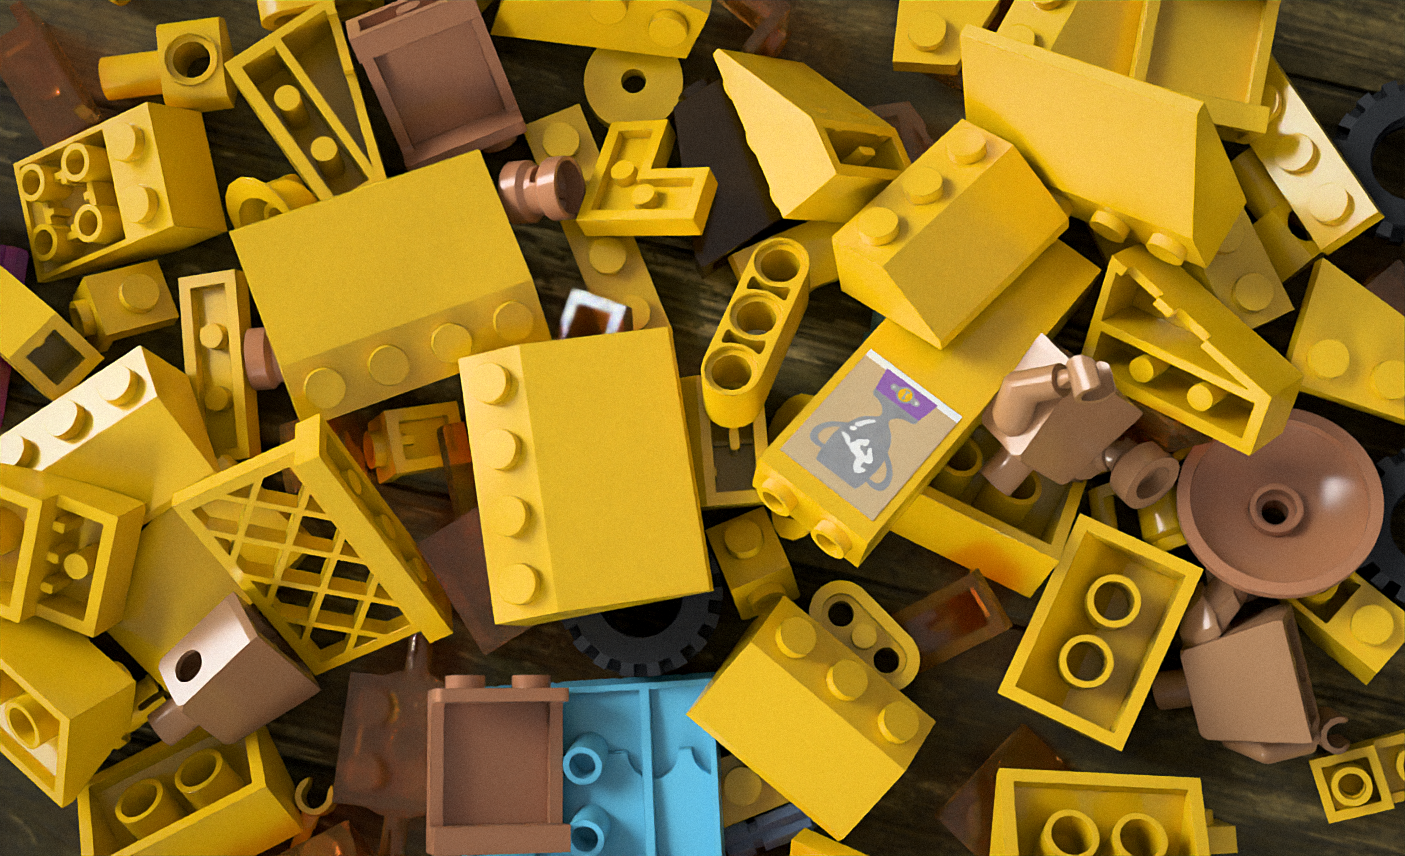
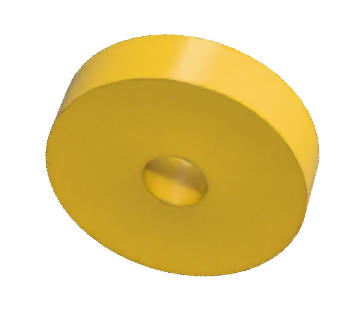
(611, 102)

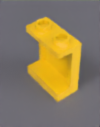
(1210, 54)

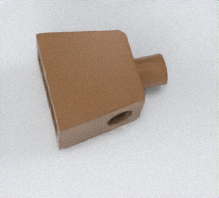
(230, 676)

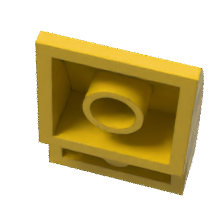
(65, 549)
(181, 581)

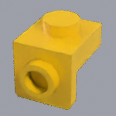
(122, 304)
(752, 562)

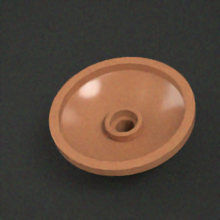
(1310, 475)

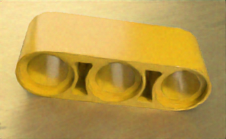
(756, 358)

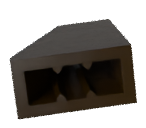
(742, 207)

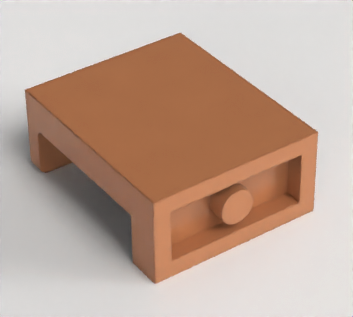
(436, 78)
(495, 767)

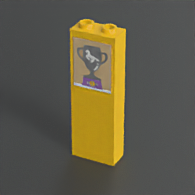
(906, 409)

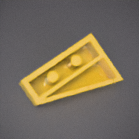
(621, 25)
(312, 101)
(1189, 353)

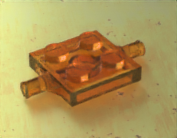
(386, 744)

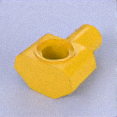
(166, 69)
(1274, 214)

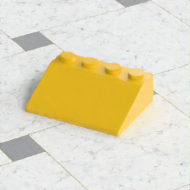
(1107, 145)
(389, 285)
(584, 476)

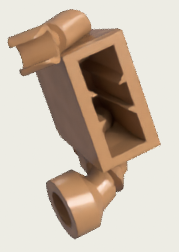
(1067, 423)
(1247, 678)

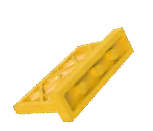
(361, 517)

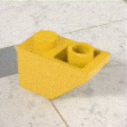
(41, 341)
(1352, 625)

